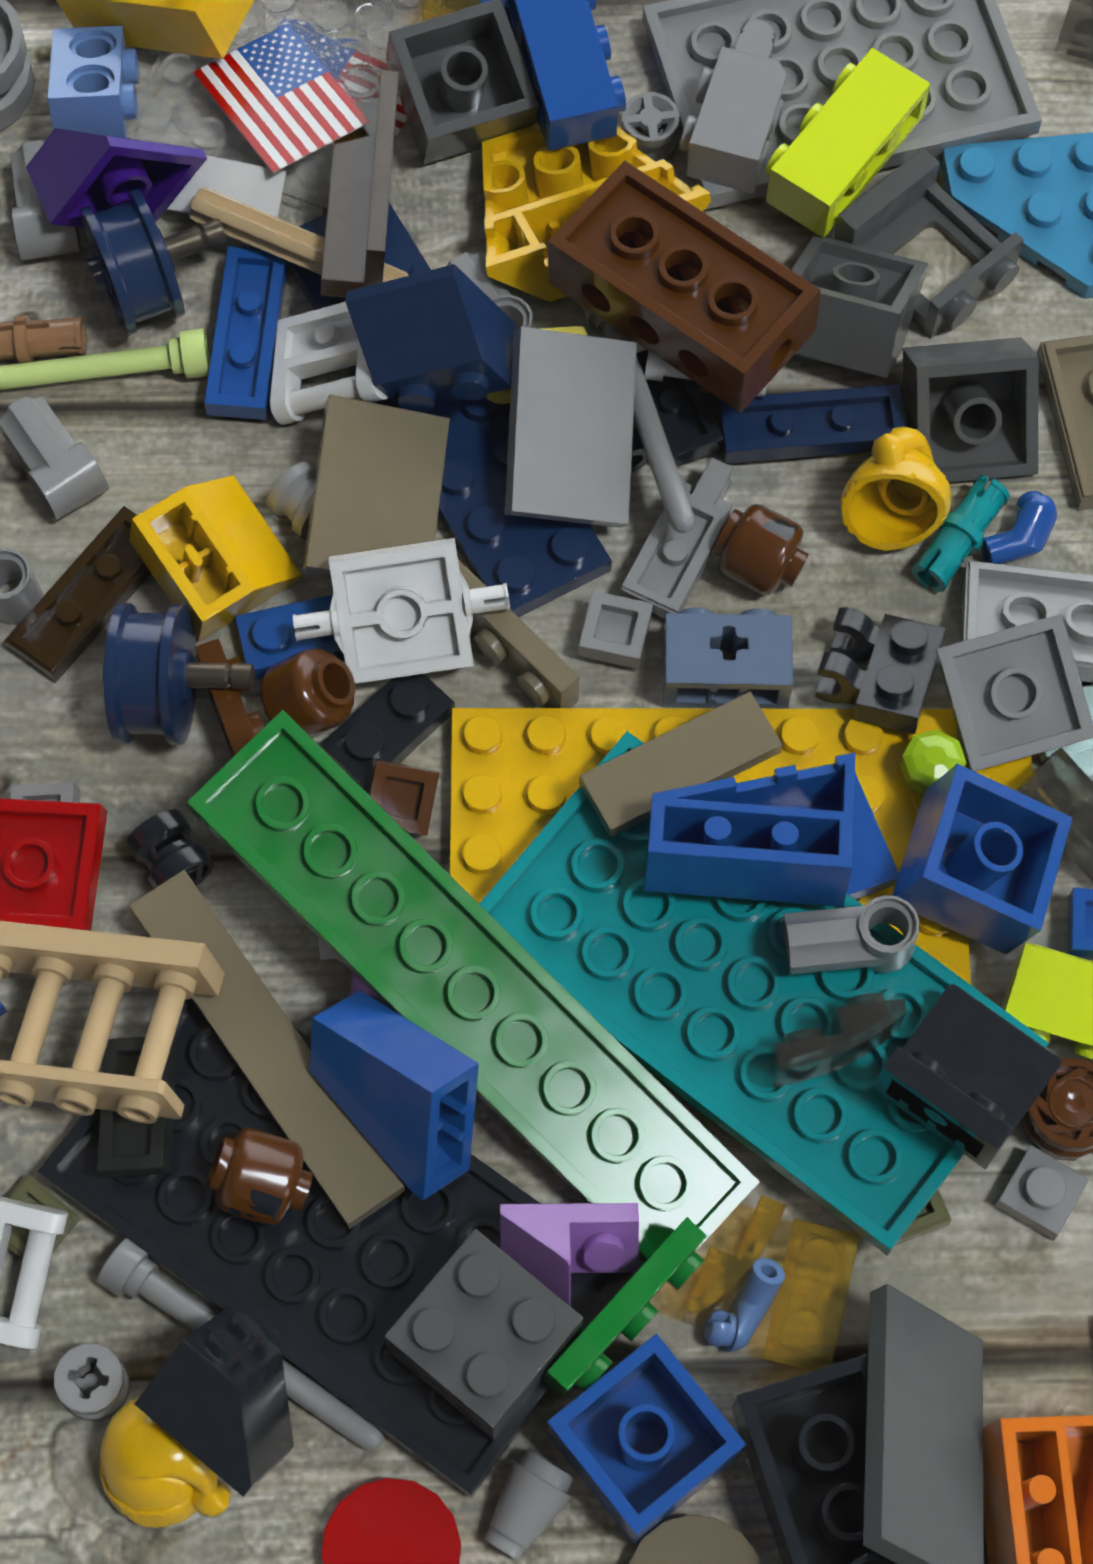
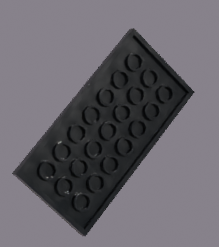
(310, 1278)

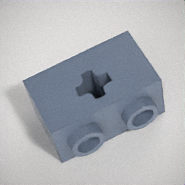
(695, 665)

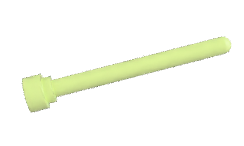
(184, 354)

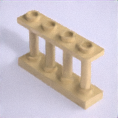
(115, 965)

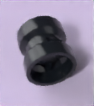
(167, 848)

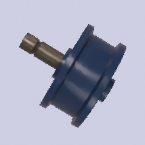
(136, 261)
(155, 674)

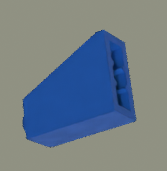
(398, 1088)

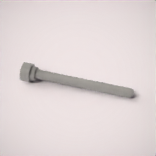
(652, 438)
(134, 1274)

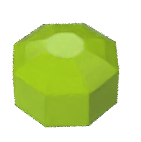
(929, 758)

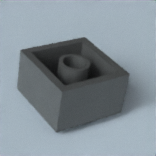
(461, 80)
(484, 1333)

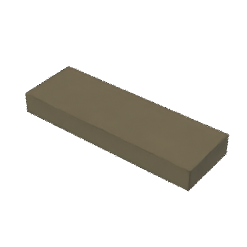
(689, 755)

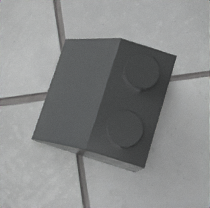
(862, 304)
(975, 406)

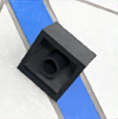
(225, 1399)

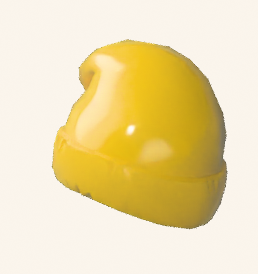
(896, 493)
(155, 1476)

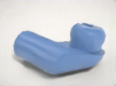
(748, 1309)

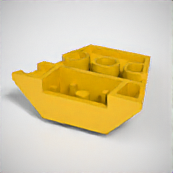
(538, 190)

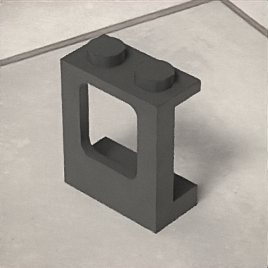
(913, 202)

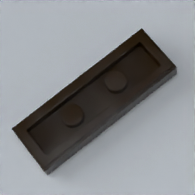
(81, 601)

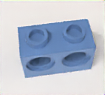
(92, 80)

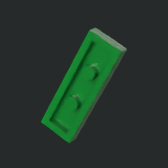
(628, 1311)

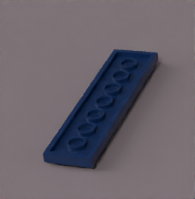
(529, 554)

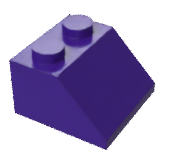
(100, 169)

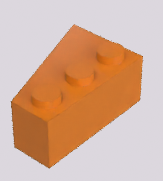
(1038, 1490)

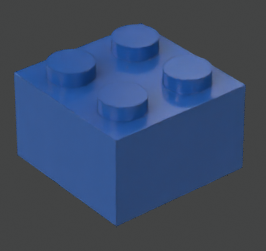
(982, 859)
(645, 1438)

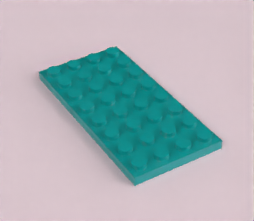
(706, 993)

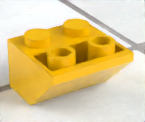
(212, 552)

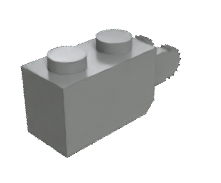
(737, 112)

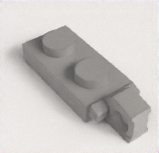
(673, 560)

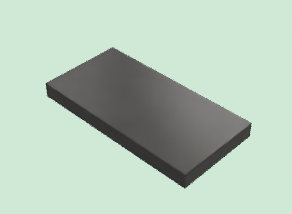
(922, 1435)

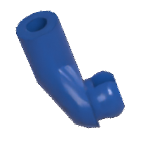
(1029, 531)

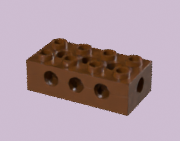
(683, 286)

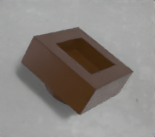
(405, 793)

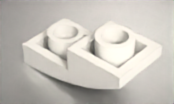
(237, 180)

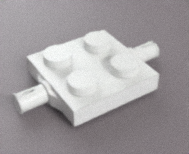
(401, 611)

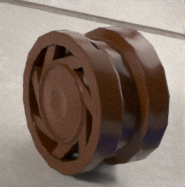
(1063, 1112)

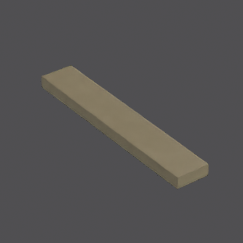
(273, 1056)

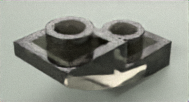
(855, 1032)

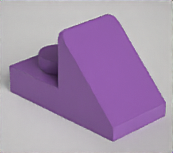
(570, 1239)

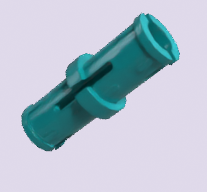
(960, 533)

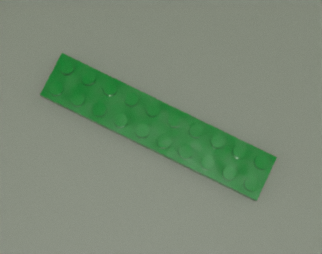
(468, 983)

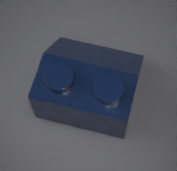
(432, 338)

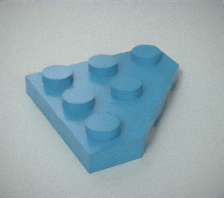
(1035, 190)

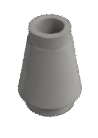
(528, 1503)

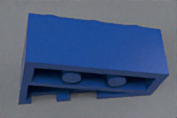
(567, 69)
(757, 837)

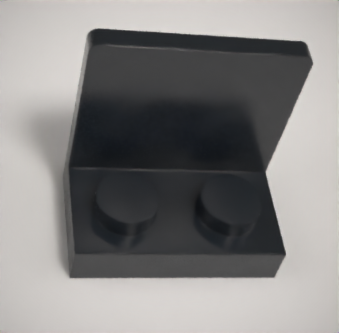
(967, 1075)

